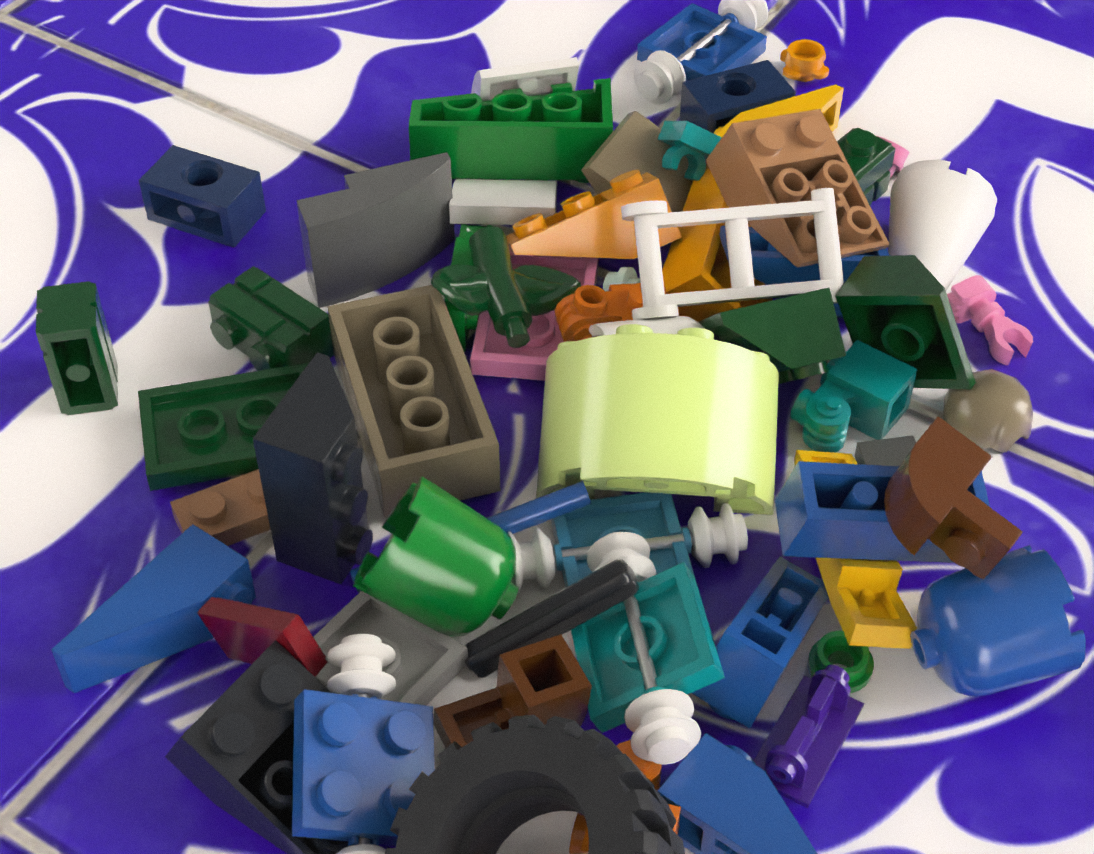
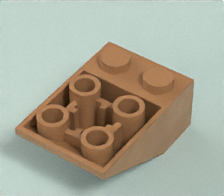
(782, 163)

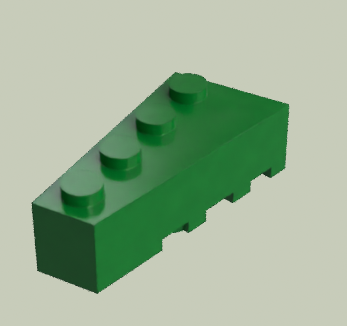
(515, 132)

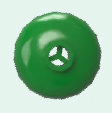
(441, 563)

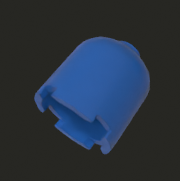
(1000, 627)

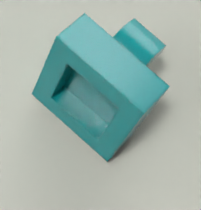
(689, 141)

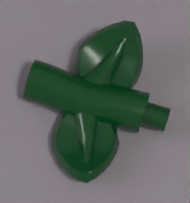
(504, 292)

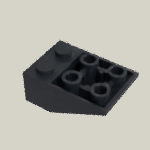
(245, 750)

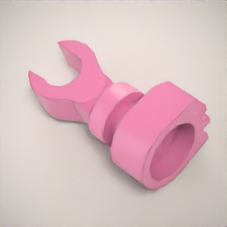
(975, 301)

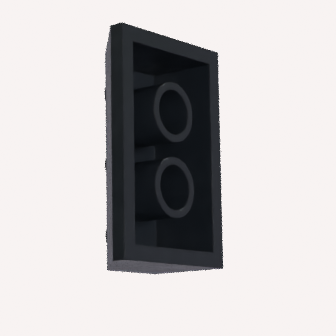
(314, 477)

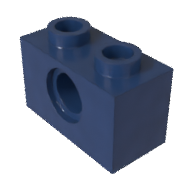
(721, 96)
(203, 195)

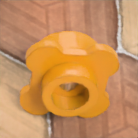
(804, 61)

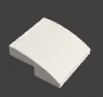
(531, 78)
(500, 200)

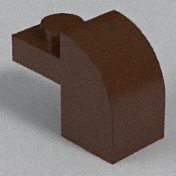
(932, 502)
(530, 681)

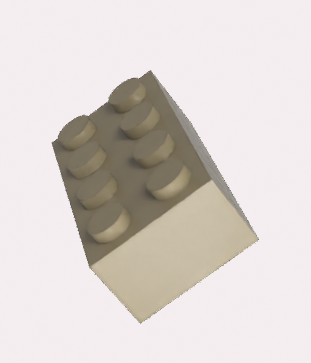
(413, 396)

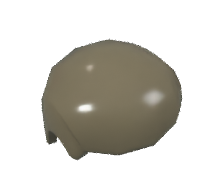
(991, 412)

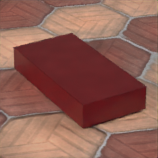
(249, 630)

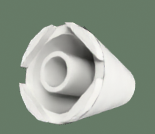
(939, 215)

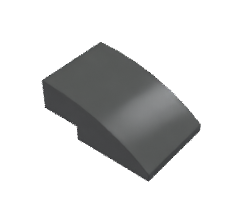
(376, 227)

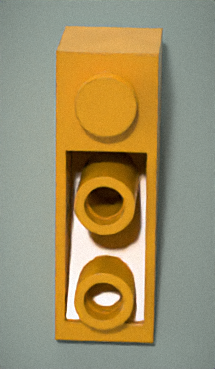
(592, 224)

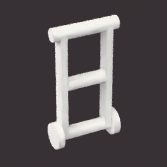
(652, 215)

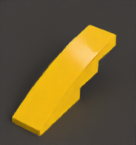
(864, 589)

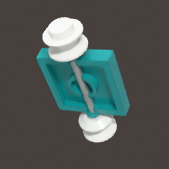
(648, 653)

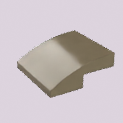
(636, 147)

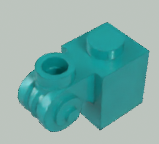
(860, 392)

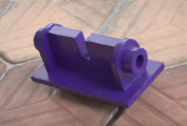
(809, 734)

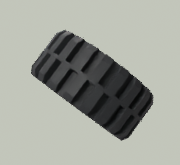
(530, 771)

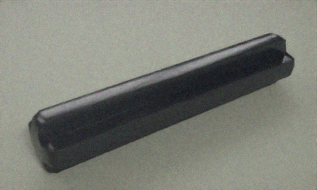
(553, 615)

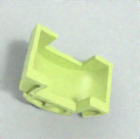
(661, 418)

